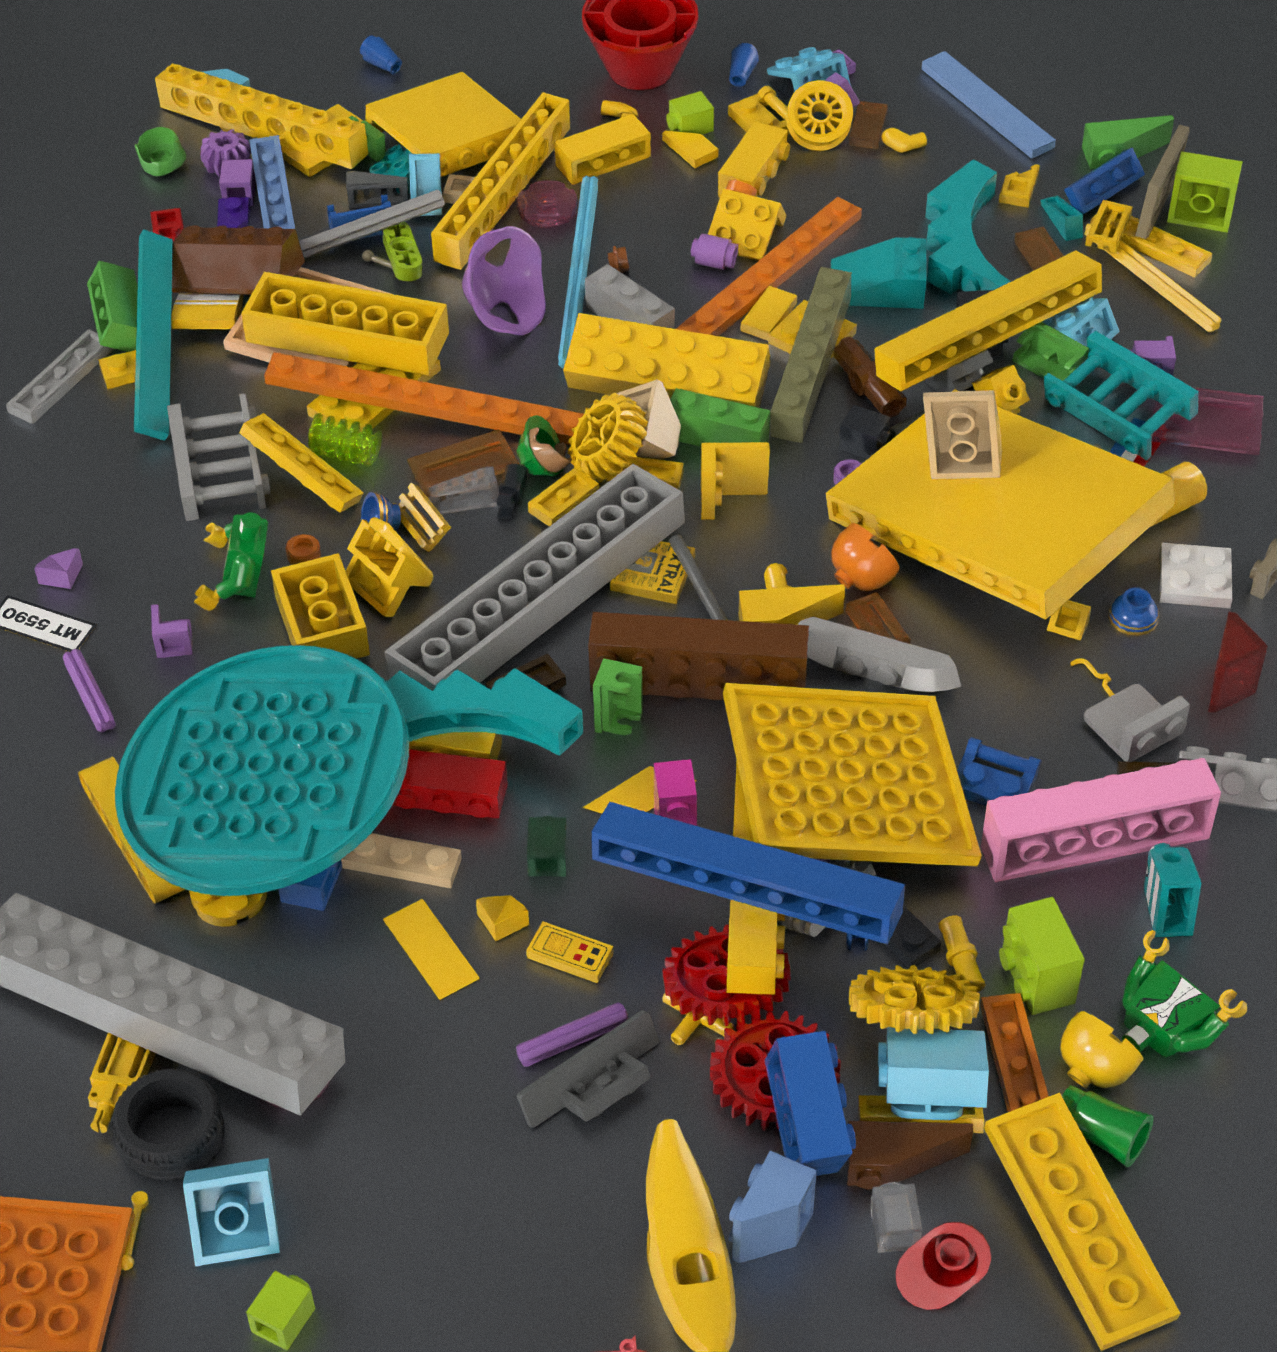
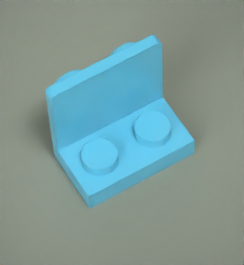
(810, 66)
(1084, 319)

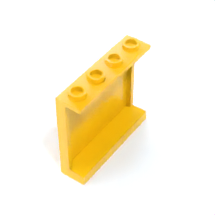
(445, 118)

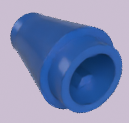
(380, 54)
(743, 61)

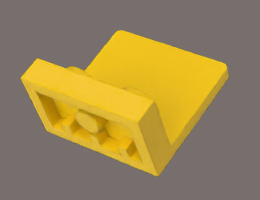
(746, 222)
(732, 471)

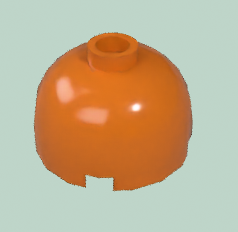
(861, 561)

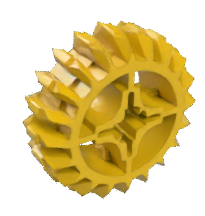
(607, 437)

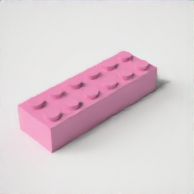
(1099, 819)

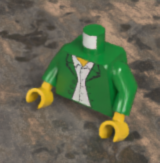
(242, 560)
(1170, 1010)

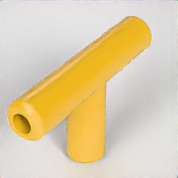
(688, 1026)

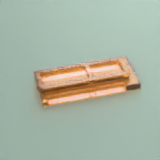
(462, 458)

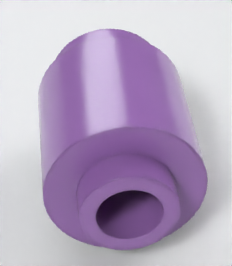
(714, 251)

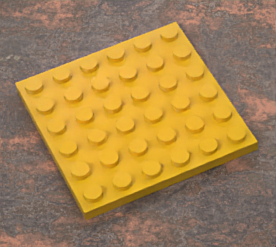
(849, 775)

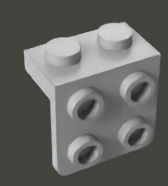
(1136, 722)

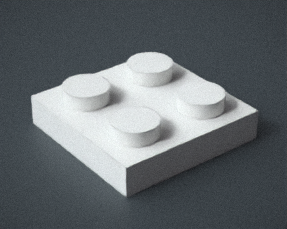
(1195, 575)

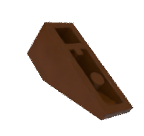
(903, 1149)

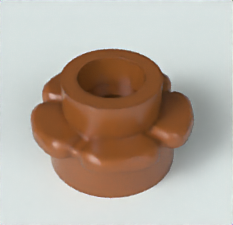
(618, 259)

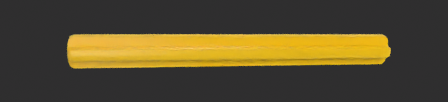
(1162, 284)

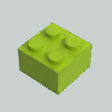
(1204, 191)
(1041, 956)

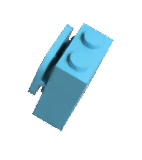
(933, 1072)

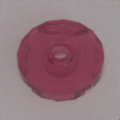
(547, 204)

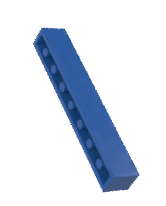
(748, 872)

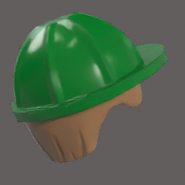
(541, 449)

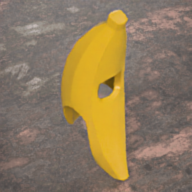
(687, 1246)

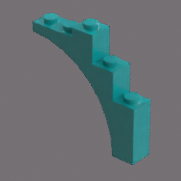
(952, 209)
(512, 708)

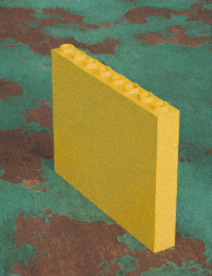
(1020, 536)

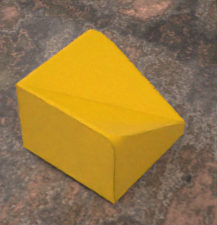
(502, 915)

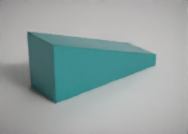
(1064, 217)

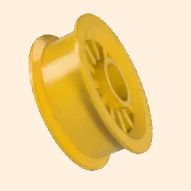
(817, 90)

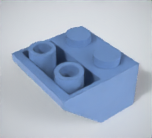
(773, 1208)

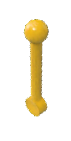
(139, 1202)

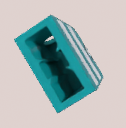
(1174, 873)

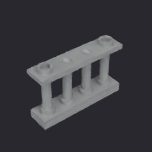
(191, 471)

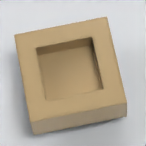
(455, 187)

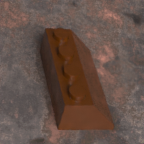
(232, 258)

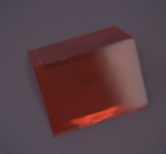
(1237, 664)

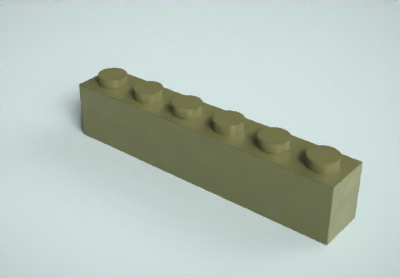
(811, 355)

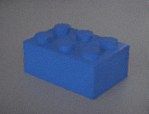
(810, 1102)

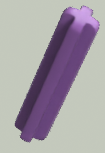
(89, 690)
(571, 1034)

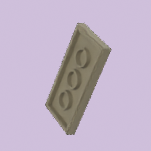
(1162, 182)

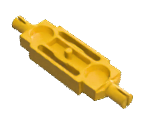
(119, 1074)

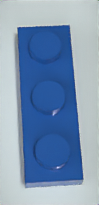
(1105, 181)

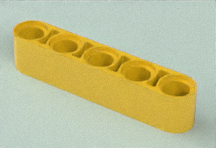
(99, 785)

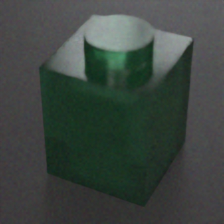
(547, 846)

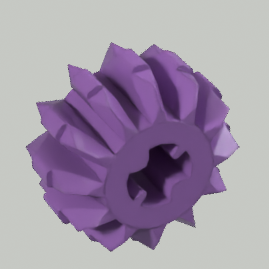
(223, 147)

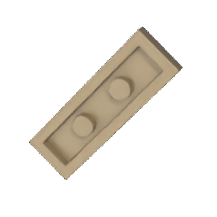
(405, 860)

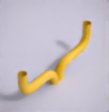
(1100, 676)

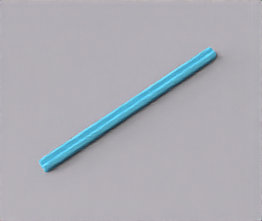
(579, 263)

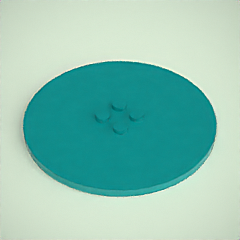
(262, 770)

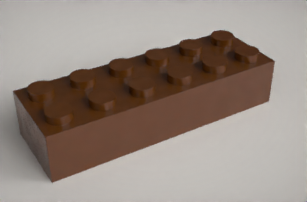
(698, 654)

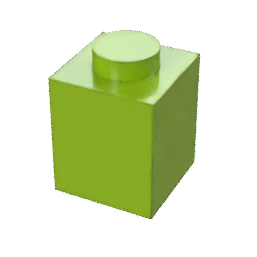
(691, 114)
(281, 1309)

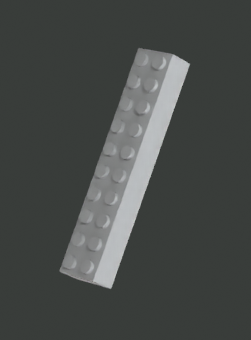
(541, 581)
(167, 1005)

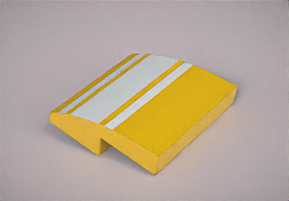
(206, 311)

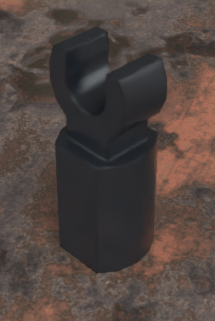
(511, 489)

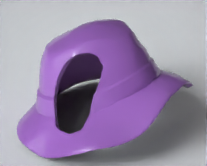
(515, 282)

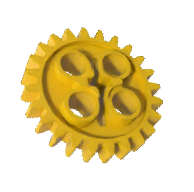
(914, 999)

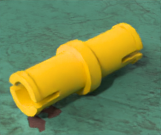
(961, 952)

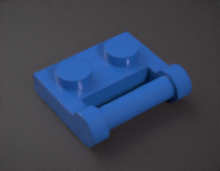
(986, 783)

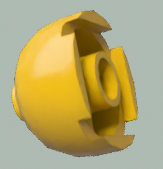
(1096, 1053)

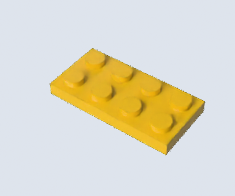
(362, 412)

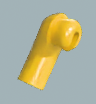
(617, 109)
(903, 142)
(776, 576)

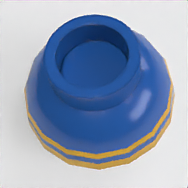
(380, 507)
(1134, 612)

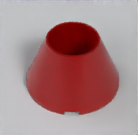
(640, 38)

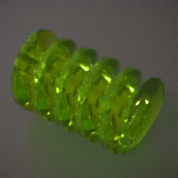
(344, 442)

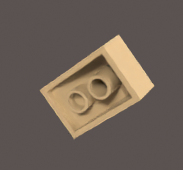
(963, 434)

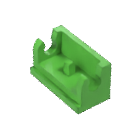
(1049, 352)
(617, 696)

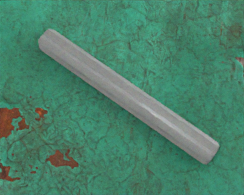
(372, 223)

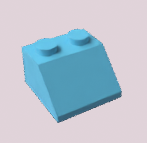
(231, 1212)

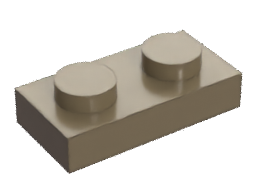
(1265, 572)

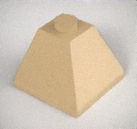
(663, 423)

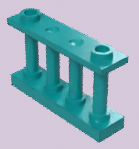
(1125, 368)

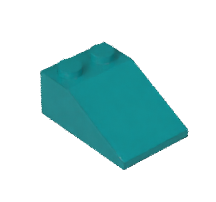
(887, 273)

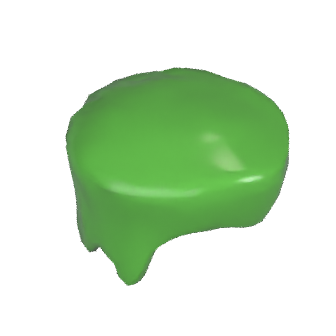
(160, 151)

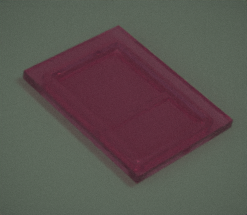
(1222, 423)

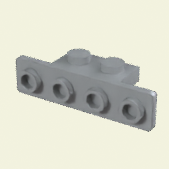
(1240, 780)

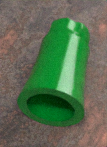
(1109, 1124)

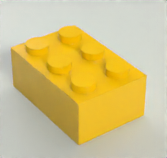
(320, 606)

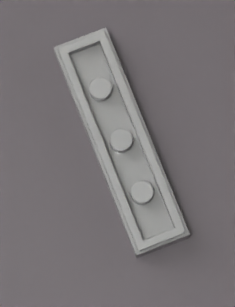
(58, 378)

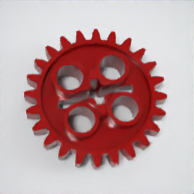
(698, 981)
(746, 1086)

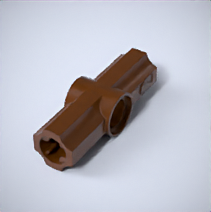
(863, 379)

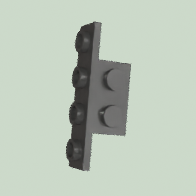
(594, 1075)

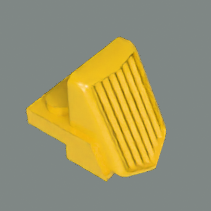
(384, 566)

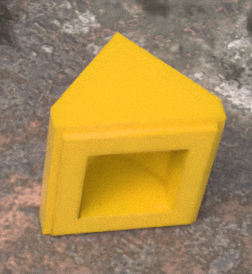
(1070, 620)

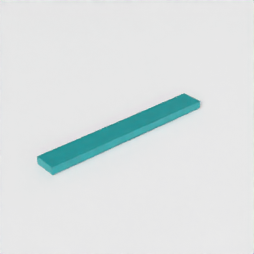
(153, 335)

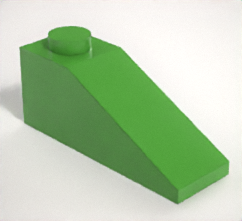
(1110, 138)

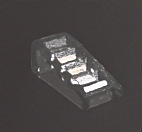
(475, 491)

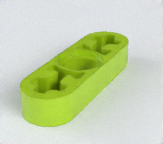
(399, 259)

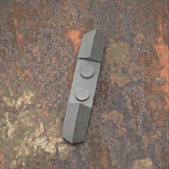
(879, 657)

